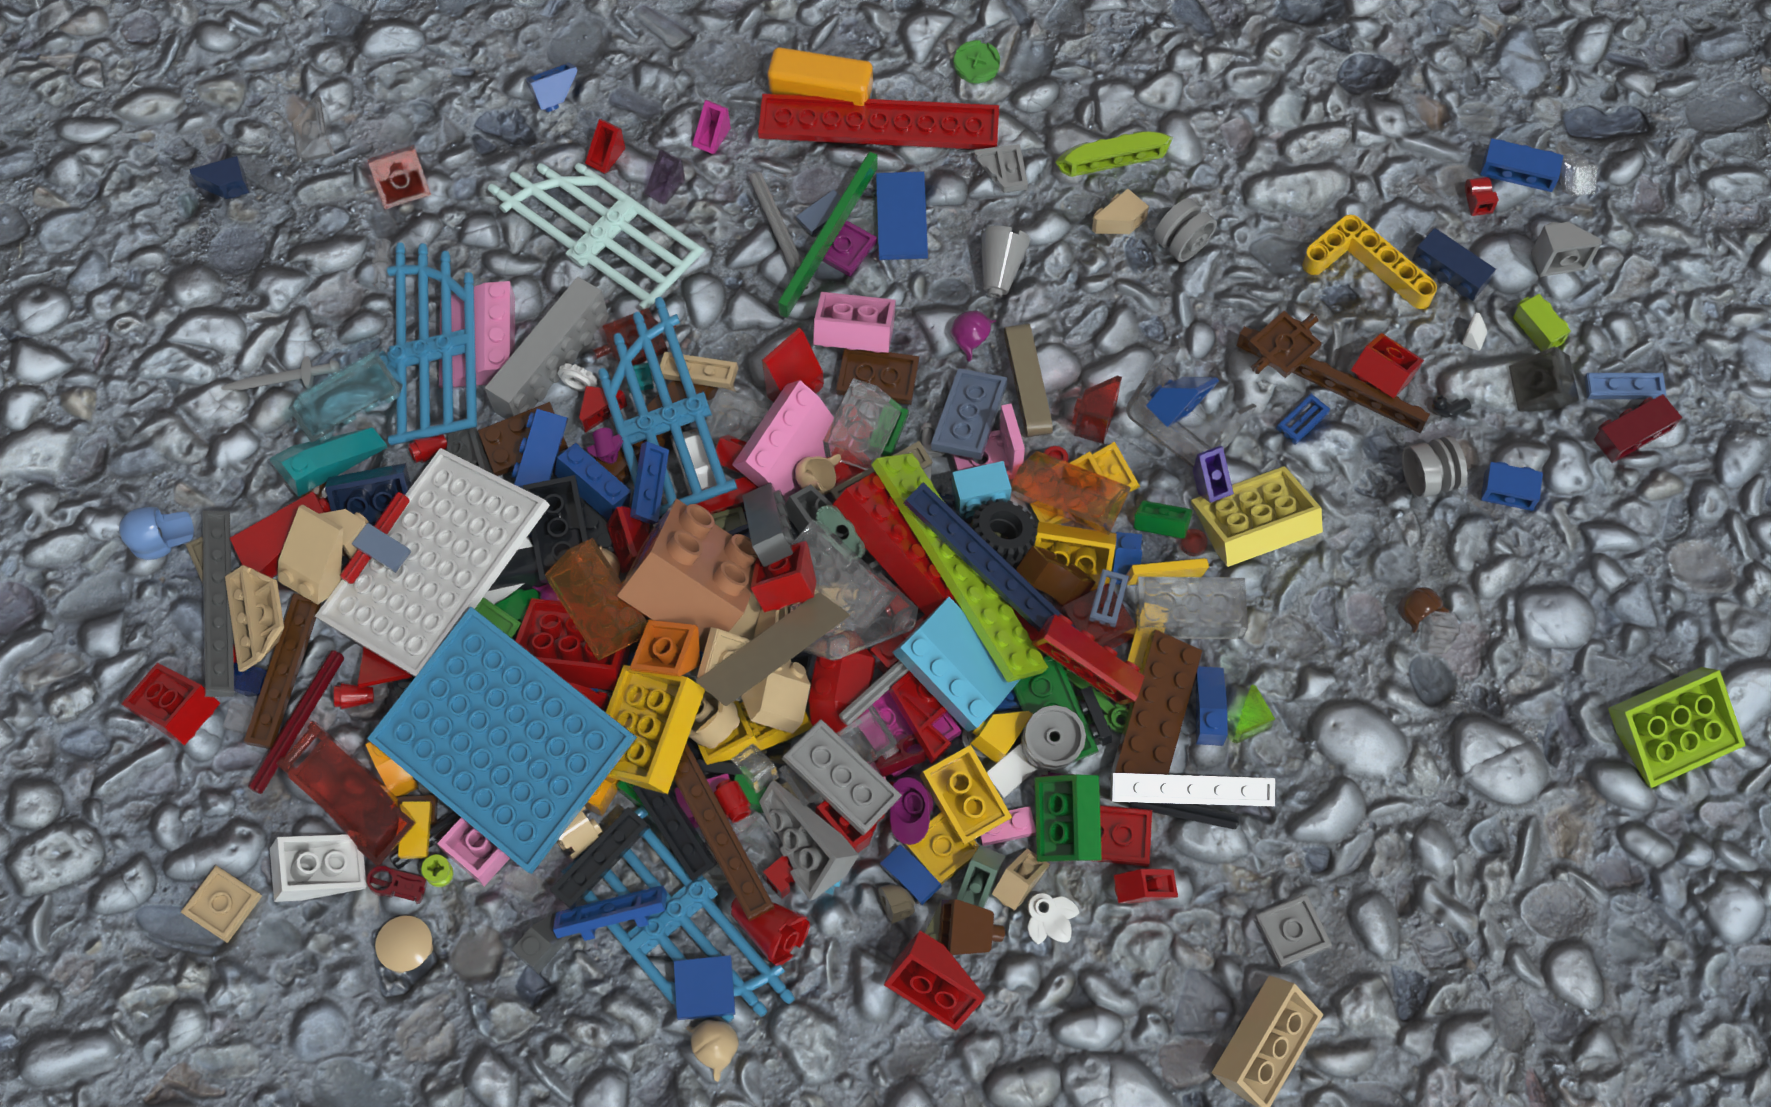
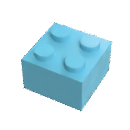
(977, 486)

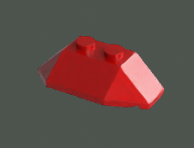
(838, 685)

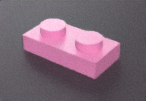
(1018, 827)

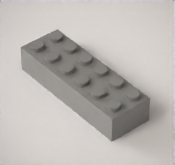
(551, 344)

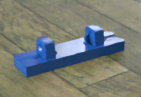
(589, 917)

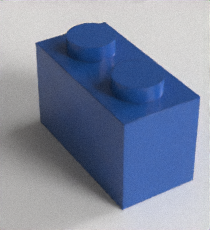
(1511, 486)

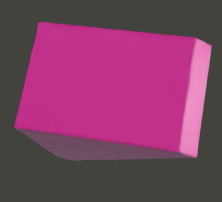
(712, 127)

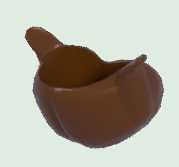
(1418, 605)

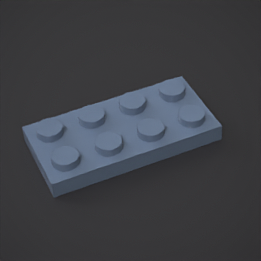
(969, 414)

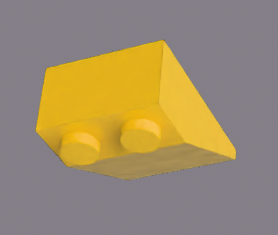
(965, 795)

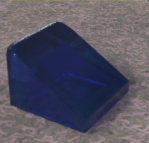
(250, 681)

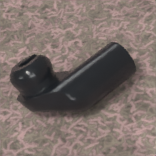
(1448, 409)

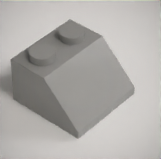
(1564, 249)

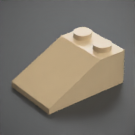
(312, 556)

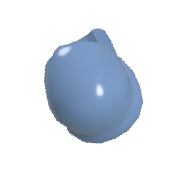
(141, 532)

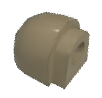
(896, 902)

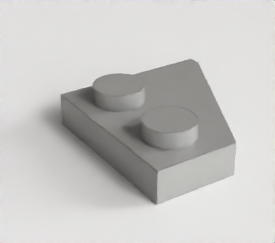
(1004, 166)

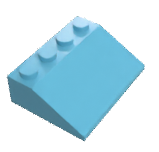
(955, 665)

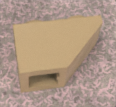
(1121, 216)

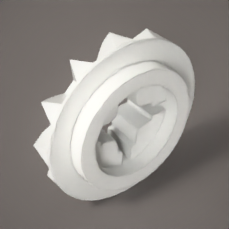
(576, 377)

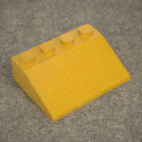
(661, 716)

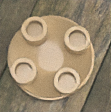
(403, 943)

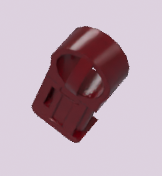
(900, 759)
(402, 885)

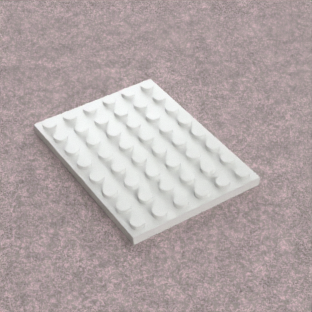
(460, 539)

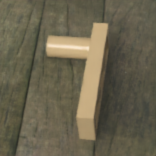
(702, 371)

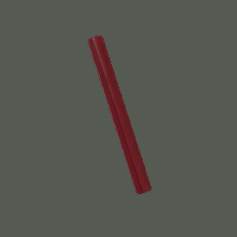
(296, 721)

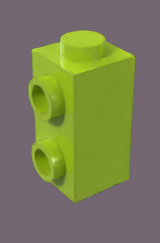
(1541, 322)

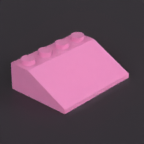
(493, 331)
(784, 437)

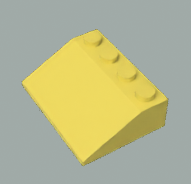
(1259, 516)

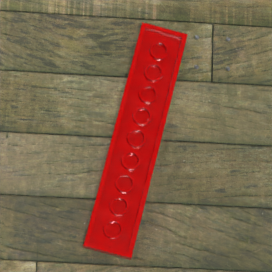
(879, 122)

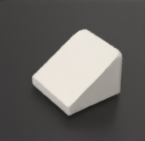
(1475, 333)

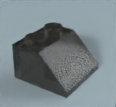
(1544, 381)

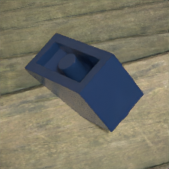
(222, 178)

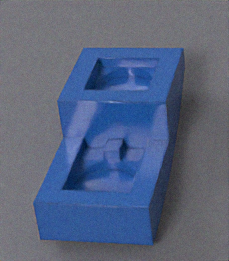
(911, 874)

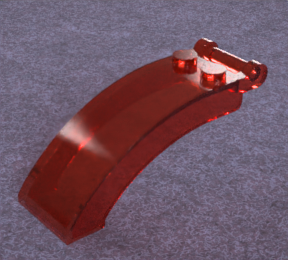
(349, 794)

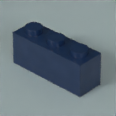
(1453, 264)

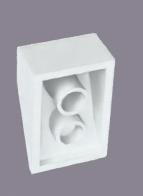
(315, 867)

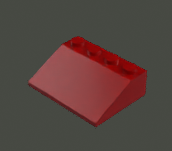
(557, 642)

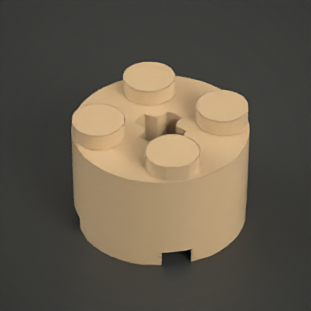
(713, 722)
(579, 835)

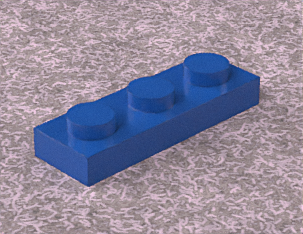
(649, 483)

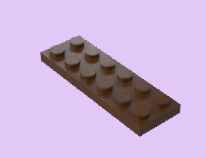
(1160, 708)

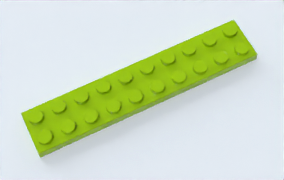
(982, 605)

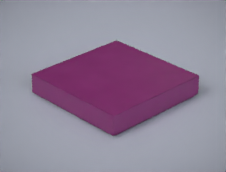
(849, 248)

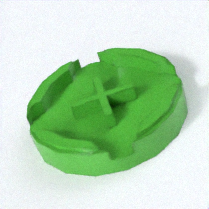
(976, 61)

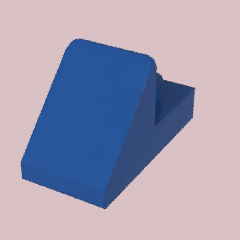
(1126, 553)

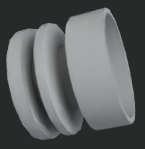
(1434, 467)

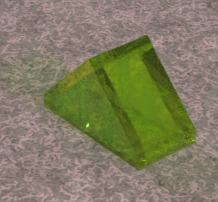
(1254, 716)

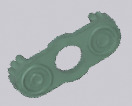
(832, 517)

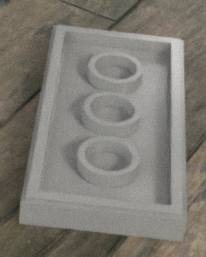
(841, 777)

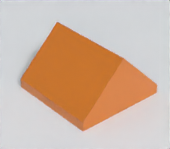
(667, 649)

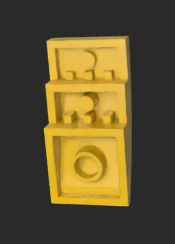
(1105, 462)
(747, 734)

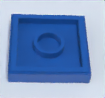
(704, 987)

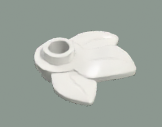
(1053, 921)

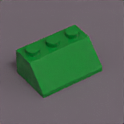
(1068, 818)

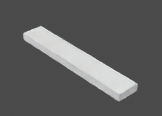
(1192, 789)

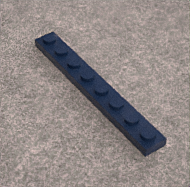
(980, 556)

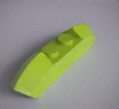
(1113, 152)

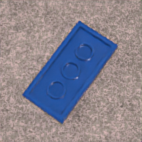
(901, 215)

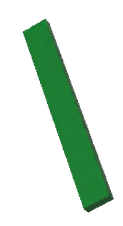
(827, 235)

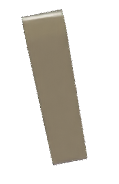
(1028, 380)

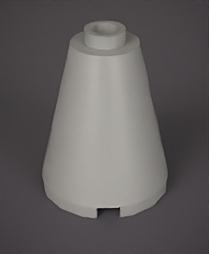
(1001, 258)

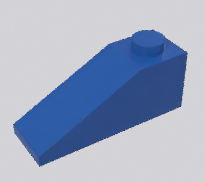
(1211, 706)

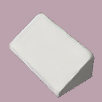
(1011, 771)

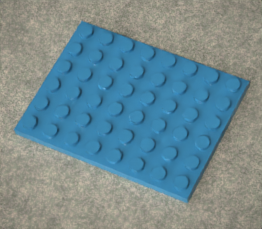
(501, 739)

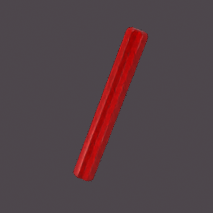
(384, 524)

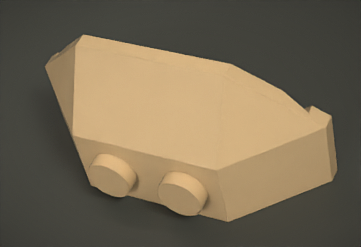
(254, 614)

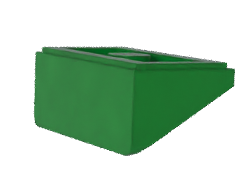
(1162, 519)

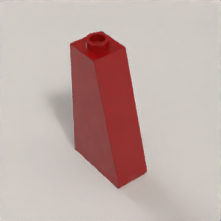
(264, 541)

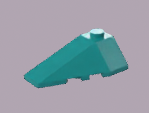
(312, 463)

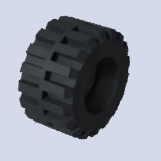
(1010, 521)

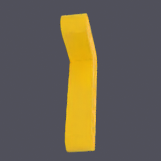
(1372, 257)

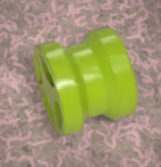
(441, 875)

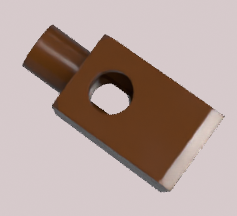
(967, 928)

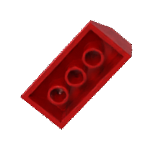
(1089, 660)

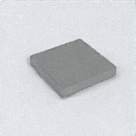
(1293, 931)

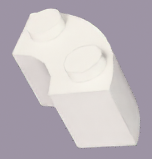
(698, 458)

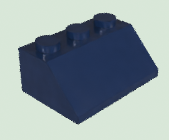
(367, 490)

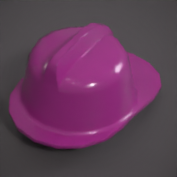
(911, 812)

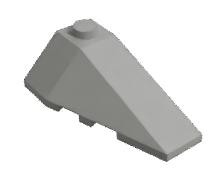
(813, 846)

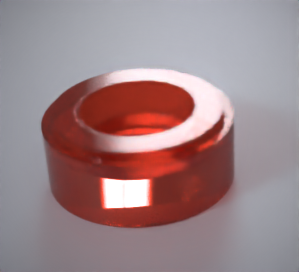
(1194, 542)

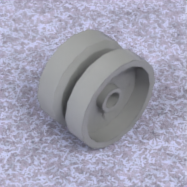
(1185, 229)
(1049, 754)

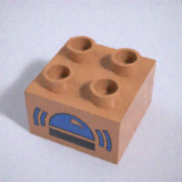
(691, 572)

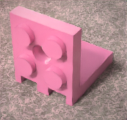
(1002, 445)

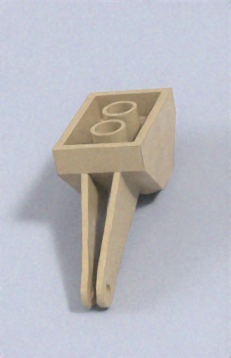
(781, 696)

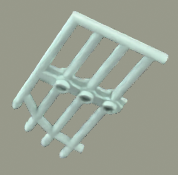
(604, 230)

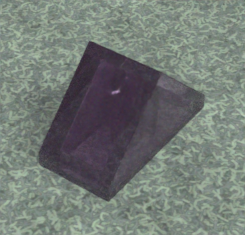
(665, 177)

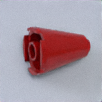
(774, 931)

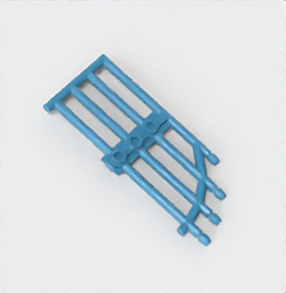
(432, 348)
(669, 416)
(678, 911)

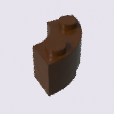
(1054, 577)

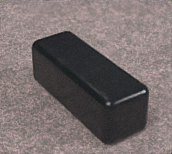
(523, 564)

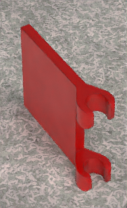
(378, 670)

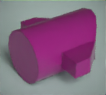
(605, 445)

